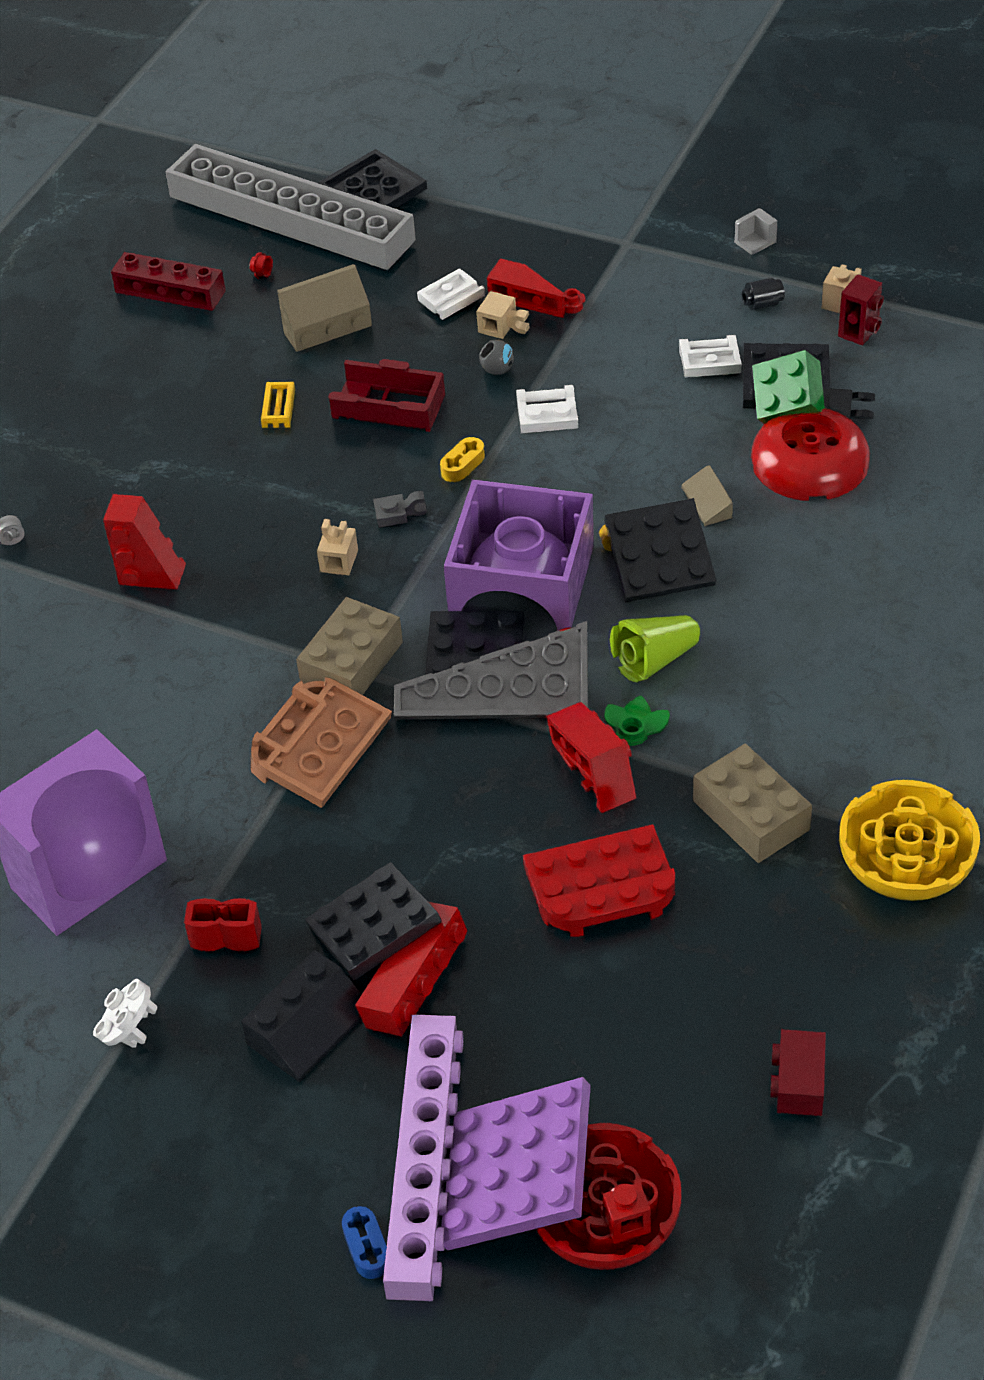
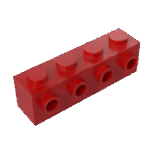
(410, 975)

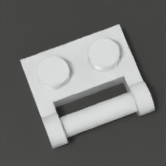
(710, 357)
(547, 416)

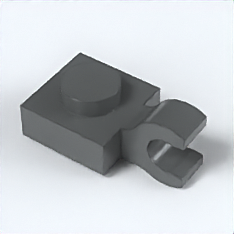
(394, 510)

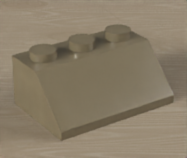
(324, 308)

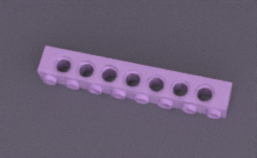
(404, 1276)

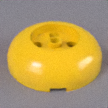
(911, 812)

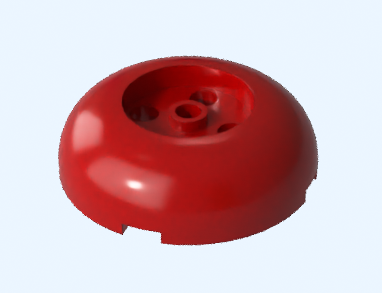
(810, 455)
(614, 1157)

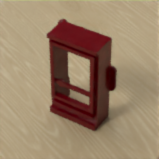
(388, 377)

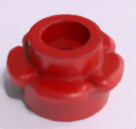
(261, 265)
(573, 300)

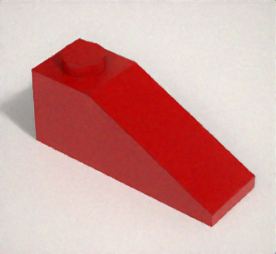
(527, 287)

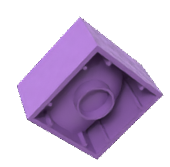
(522, 544)
(78, 832)

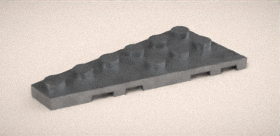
(508, 683)

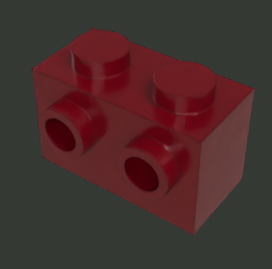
(860, 309)
(801, 1072)

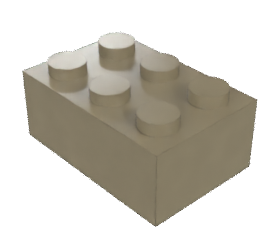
(351, 646)
(752, 803)

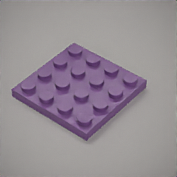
(517, 1164)

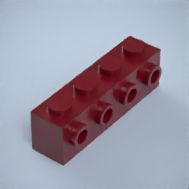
(168, 281)

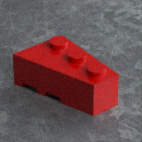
(139, 547)
(596, 753)

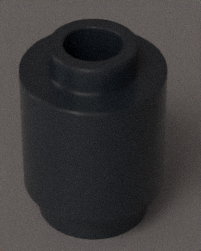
(763, 293)

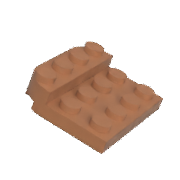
(317, 738)

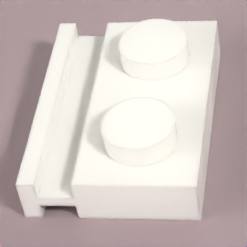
(451, 293)

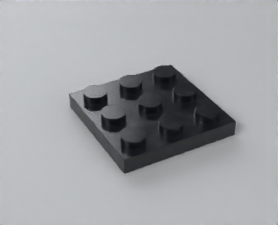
(377, 180)
(758, 352)
(660, 550)
(470, 634)
(373, 920)

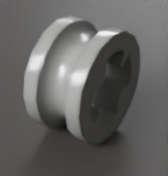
(8, 535)

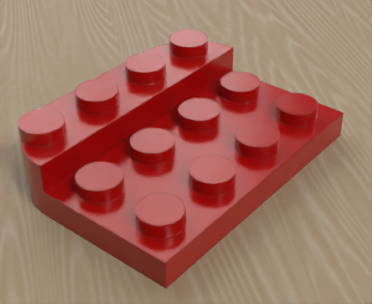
(601, 879)

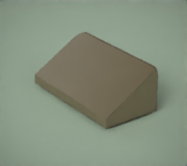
(709, 496)

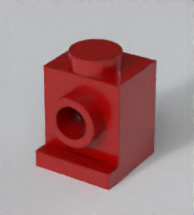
(623, 1204)

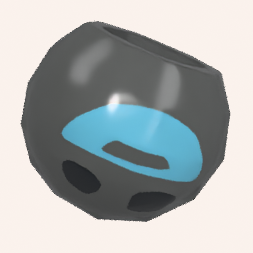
(496, 357)

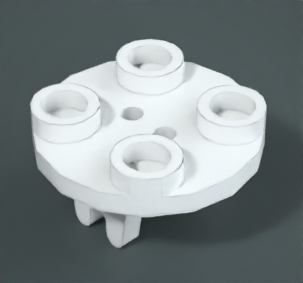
(123, 1014)

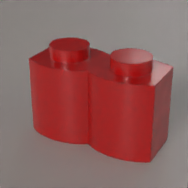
(223, 924)

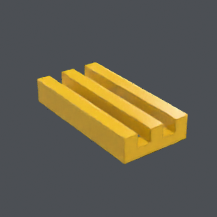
(277, 418)

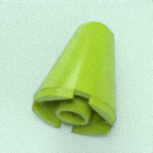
(651, 643)

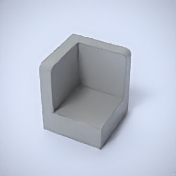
(755, 231)

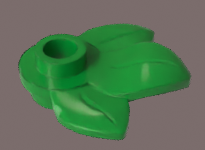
(636, 720)

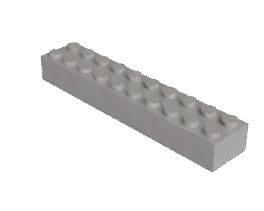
(291, 206)

